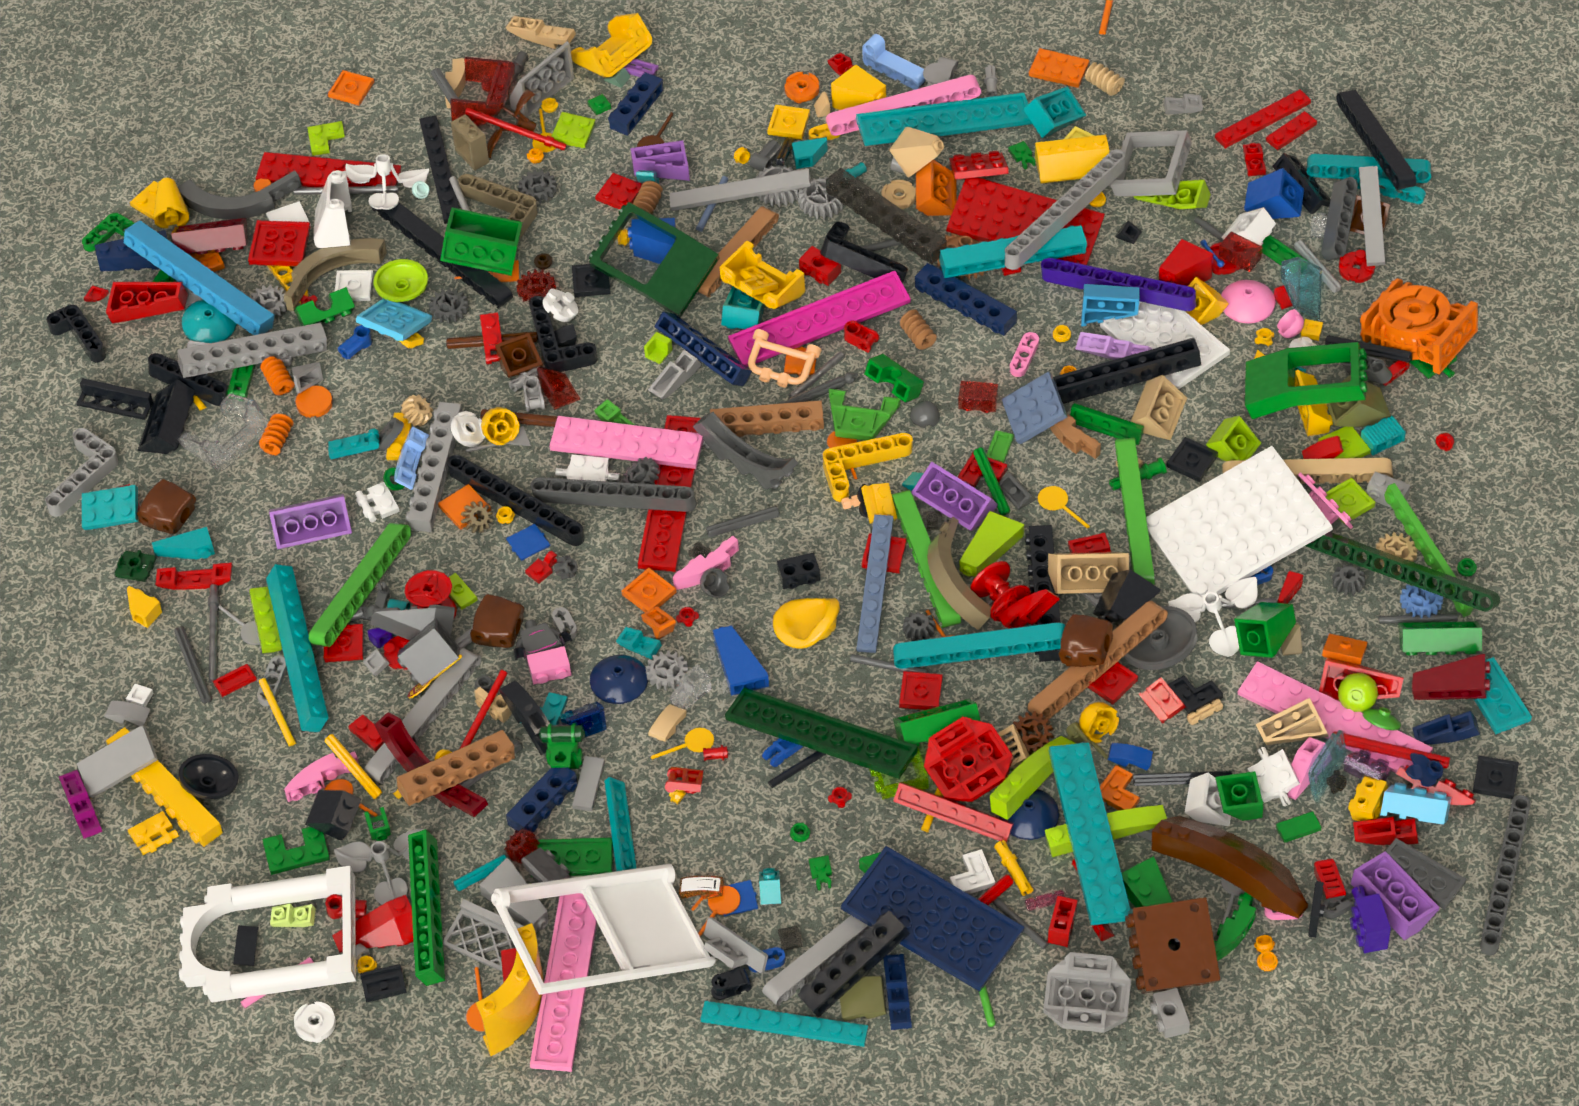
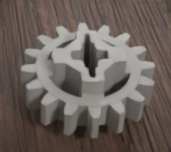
(268, 299)
(666, 670)

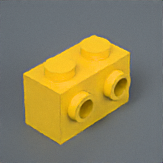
(1368, 799)

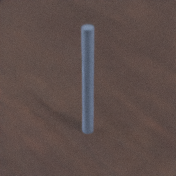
(709, 209)

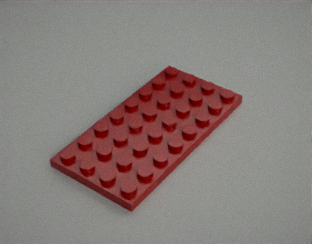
(1000, 211)

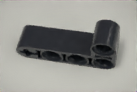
(72, 319)

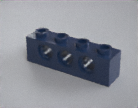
(636, 103)
(545, 790)

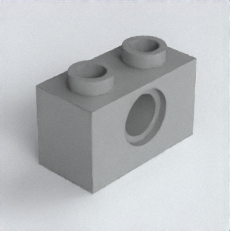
(1170, 1002)

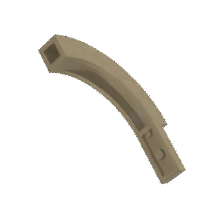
(326, 259)
(949, 581)

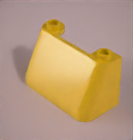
(627, 41)
(790, 285)

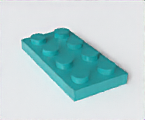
(1502, 706)

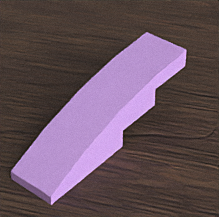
(1107, 346)

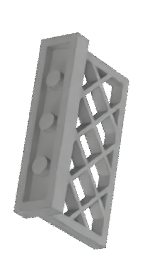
(483, 917)

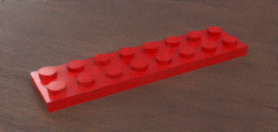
(314, 170)

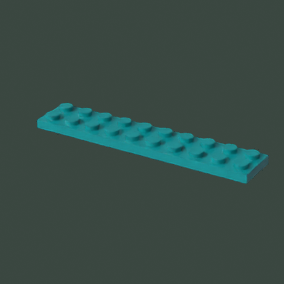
(944, 118)
(1089, 833)

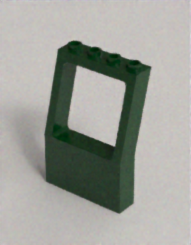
(678, 274)

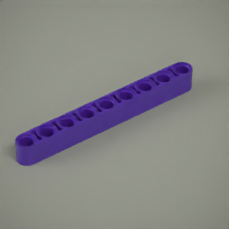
(1150, 290)

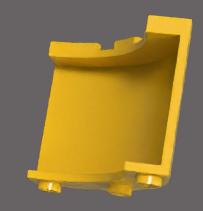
(515, 1003)

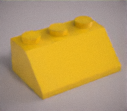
(1313, 416)

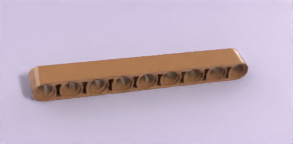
(1077, 679)

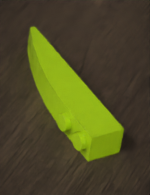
(1024, 780)
(1121, 824)

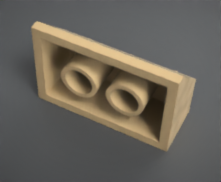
(1159, 408)

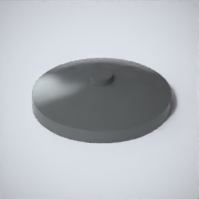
(1167, 643)

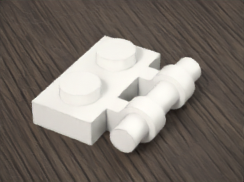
(383, 500)

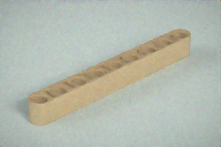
(1332, 469)

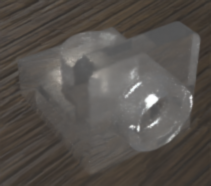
(1318, 225)

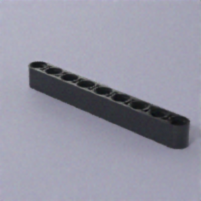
(1376, 139)
(518, 500)

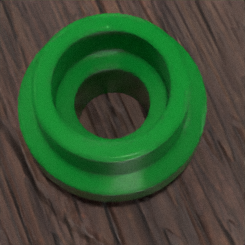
(1466, 562)
(800, 827)

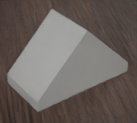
(306, 376)

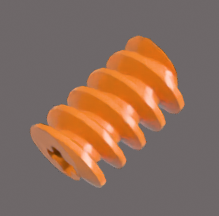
(277, 375)
(275, 434)

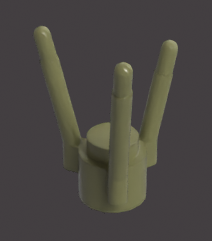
(1076, 735)

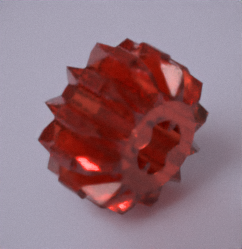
(521, 845)

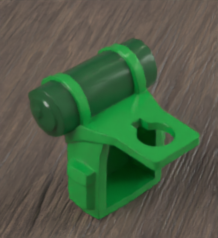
(563, 745)

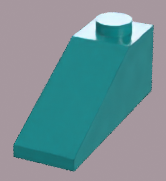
(188, 545)

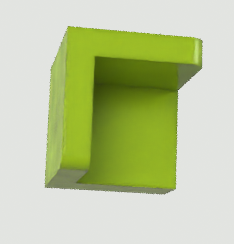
(658, 348)

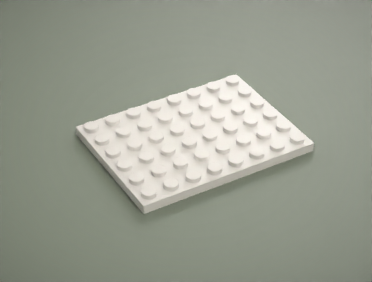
(1237, 524)

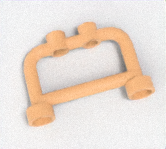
(783, 379)

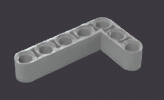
(101, 463)

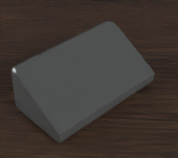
(1015, 491)

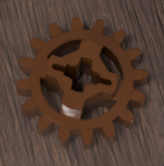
(1035, 726)

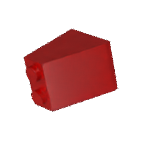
(1186, 263)

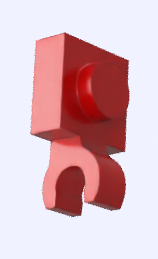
(542, 569)

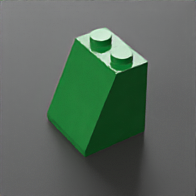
(1264, 628)

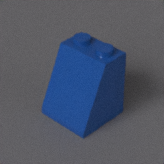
(1277, 194)
(648, 241)

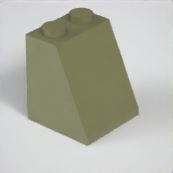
(1360, 412)

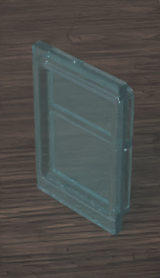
(1326, 763)

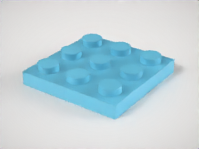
(394, 319)

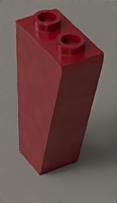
(1453, 680)

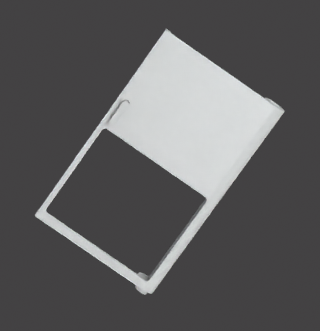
(636, 915)

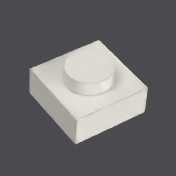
(139, 695)

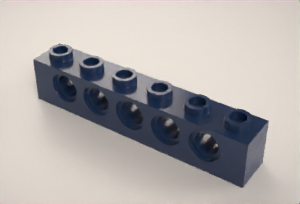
(965, 299)
(703, 348)

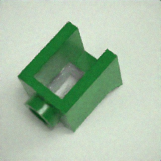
(378, 826)

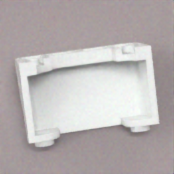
(330, 216)

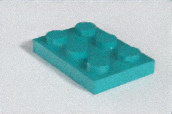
(109, 507)

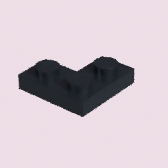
(1195, 698)

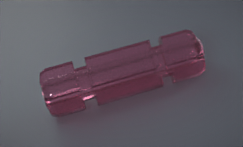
(1043, 900)

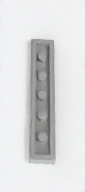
(1372, 216)

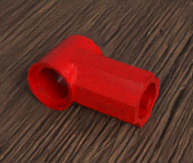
(332, 900)

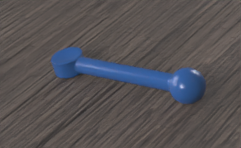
(1220, 263)

